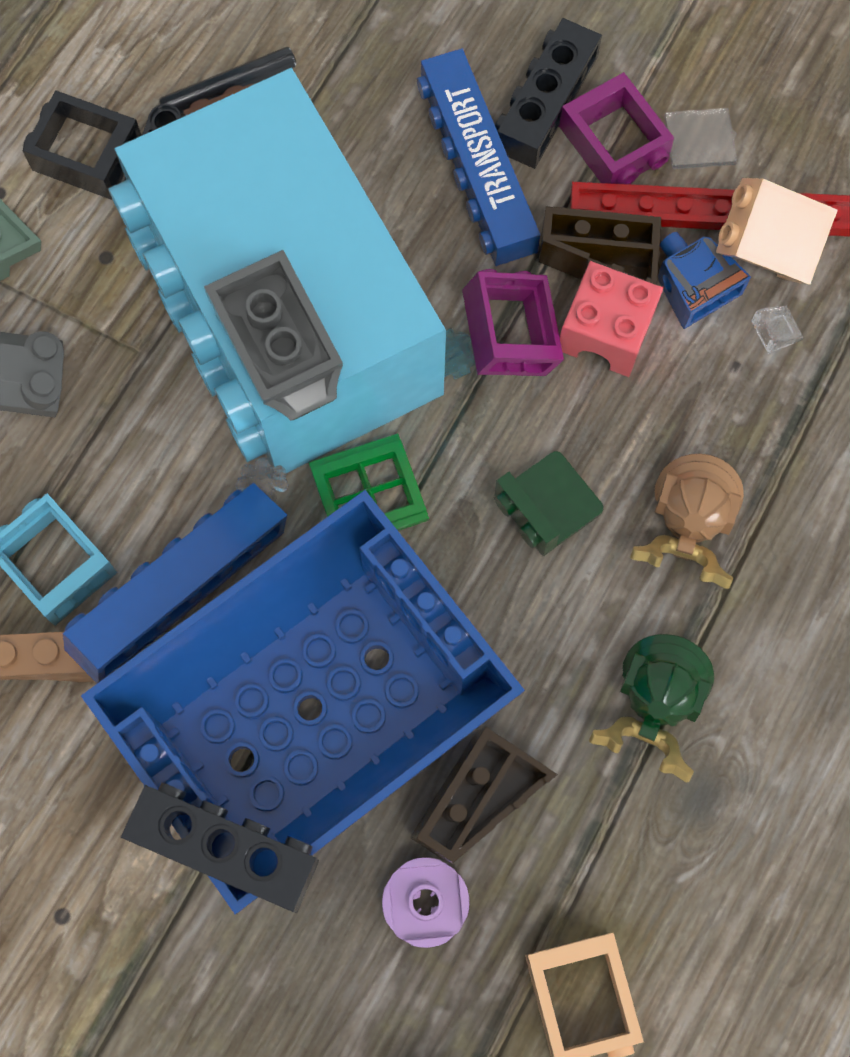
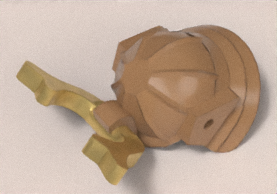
(698, 501)

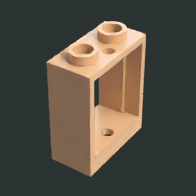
(616, 1045)

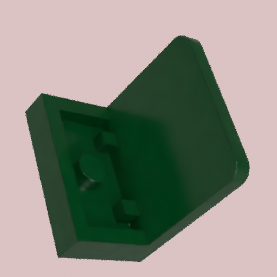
(547, 502)

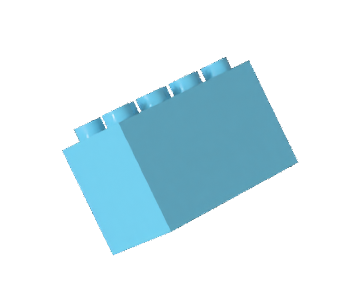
(264, 180)

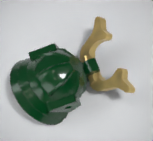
(665, 685)

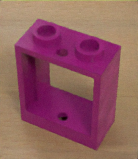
(600, 102)
(512, 359)

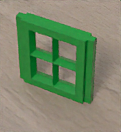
(364, 456)

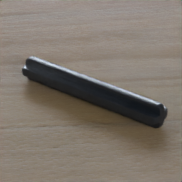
(242, 75)

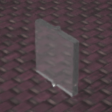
(701, 138)

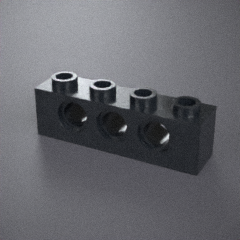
(577, 50)
(151, 826)

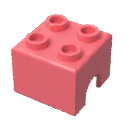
(610, 316)

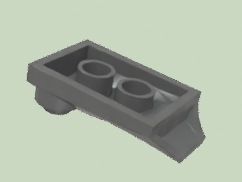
(277, 336)
(31, 373)

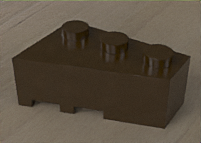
(607, 238)
(478, 794)

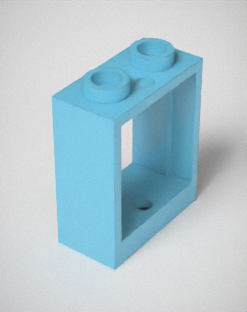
(78, 584)

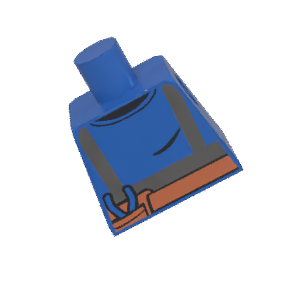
(698, 278)

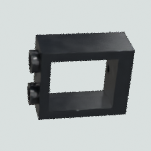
(52, 117)

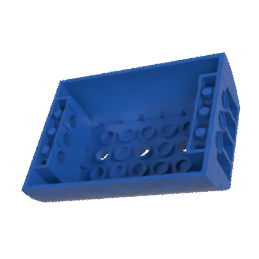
(297, 634)

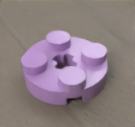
(407, 885)

